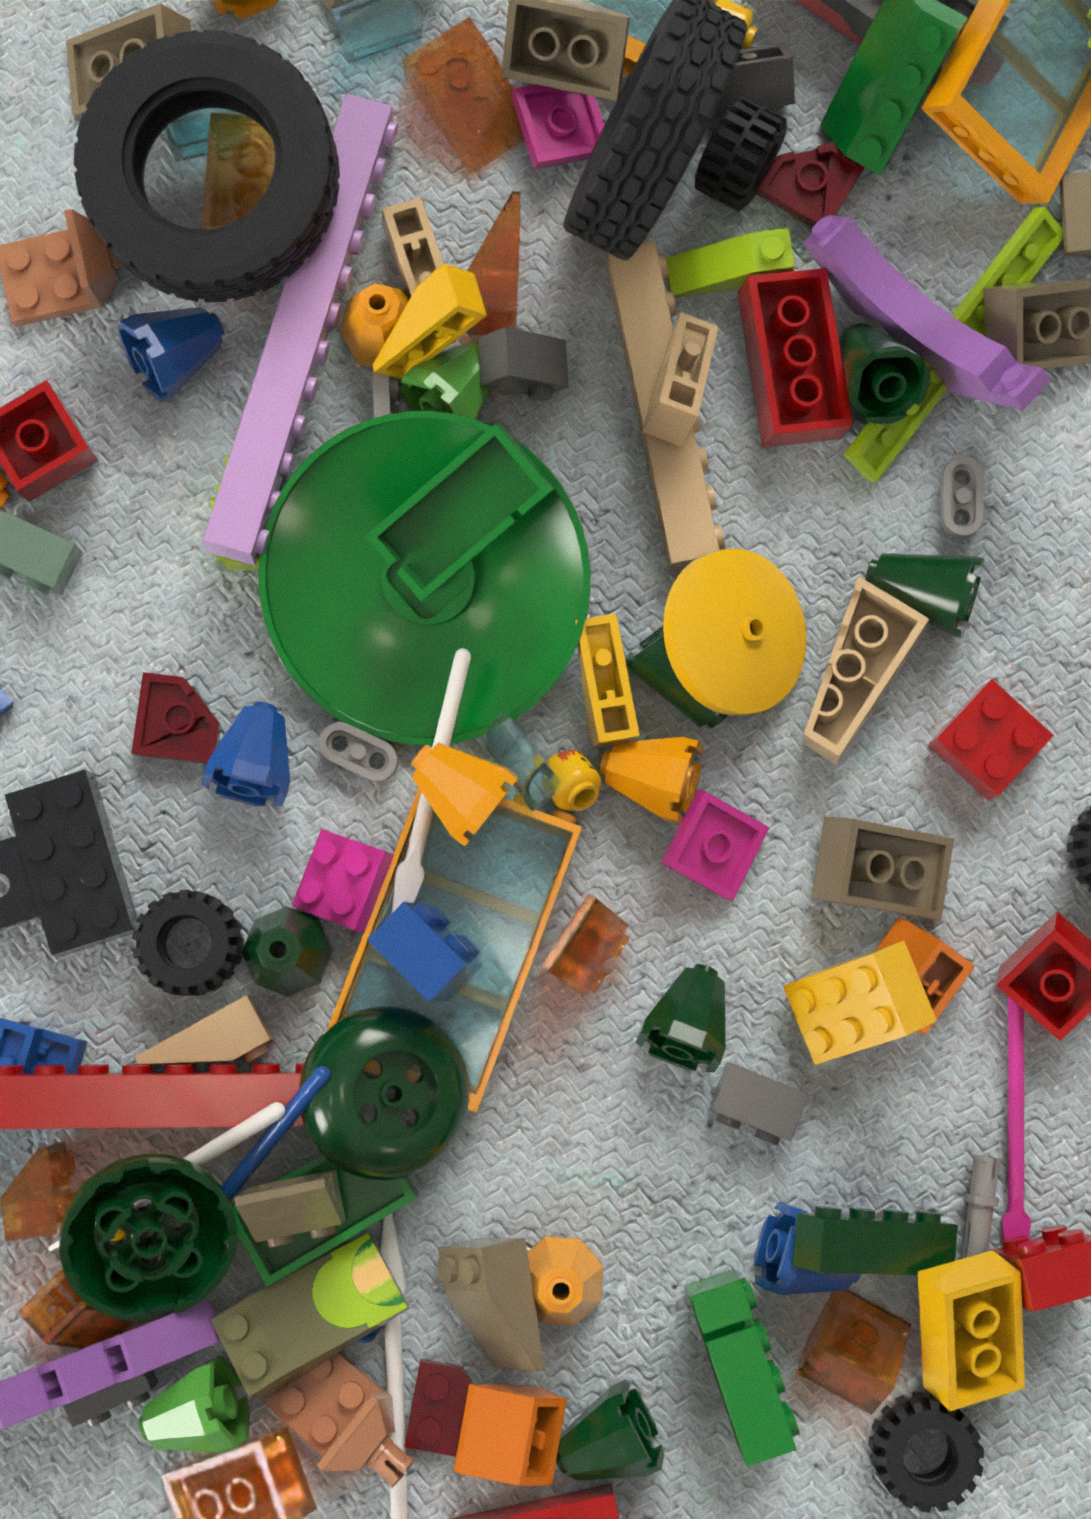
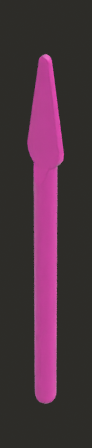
(1015, 1220)

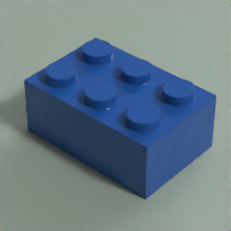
(426, 951)

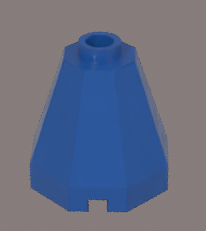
(170, 346)
(252, 758)
(775, 1257)

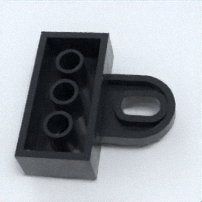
(65, 866)

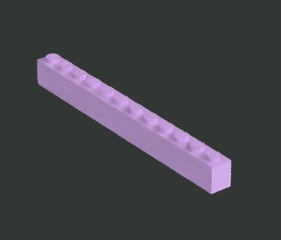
(298, 342)

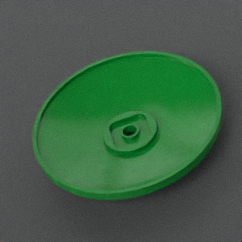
(361, 634)

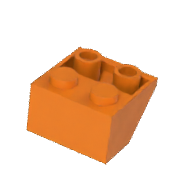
(937, 964)
(510, 1434)

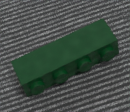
(870, 1243)

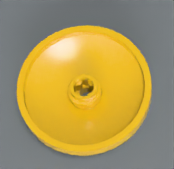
(734, 632)

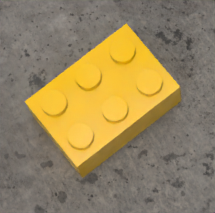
(860, 1003)
(971, 1330)

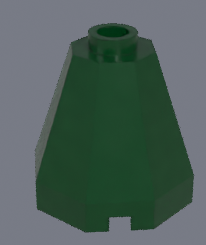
(305, 956)
(688, 1021)
(611, 1438)

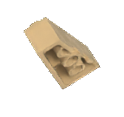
(866, 658)

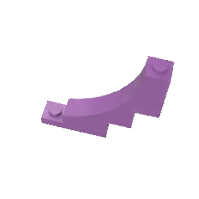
(958, 355)
(106, 1363)

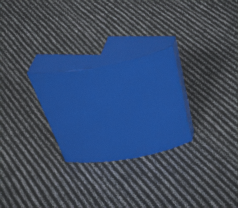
(37, 1046)

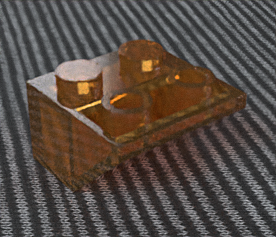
(39, 1194)
(65, 1319)

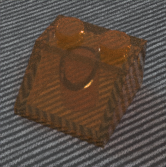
(855, 1350)

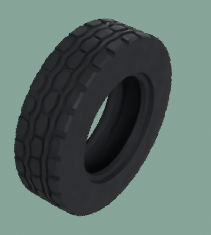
(191, 75)
(655, 126)

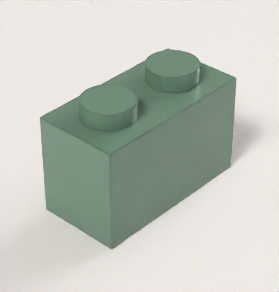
(36, 555)

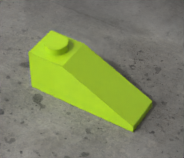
(729, 262)

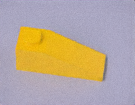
(433, 318)
(606, 683)

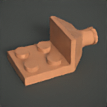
(58, 272)
(343, 1419)

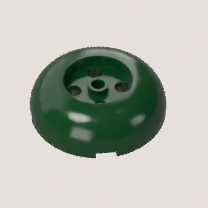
(438, 1098)
(153, 1264)

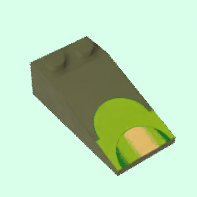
(309, 1316)

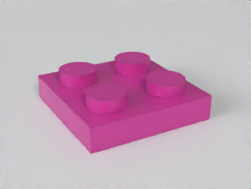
(557, 124)
(715, 845)
(342, 880)

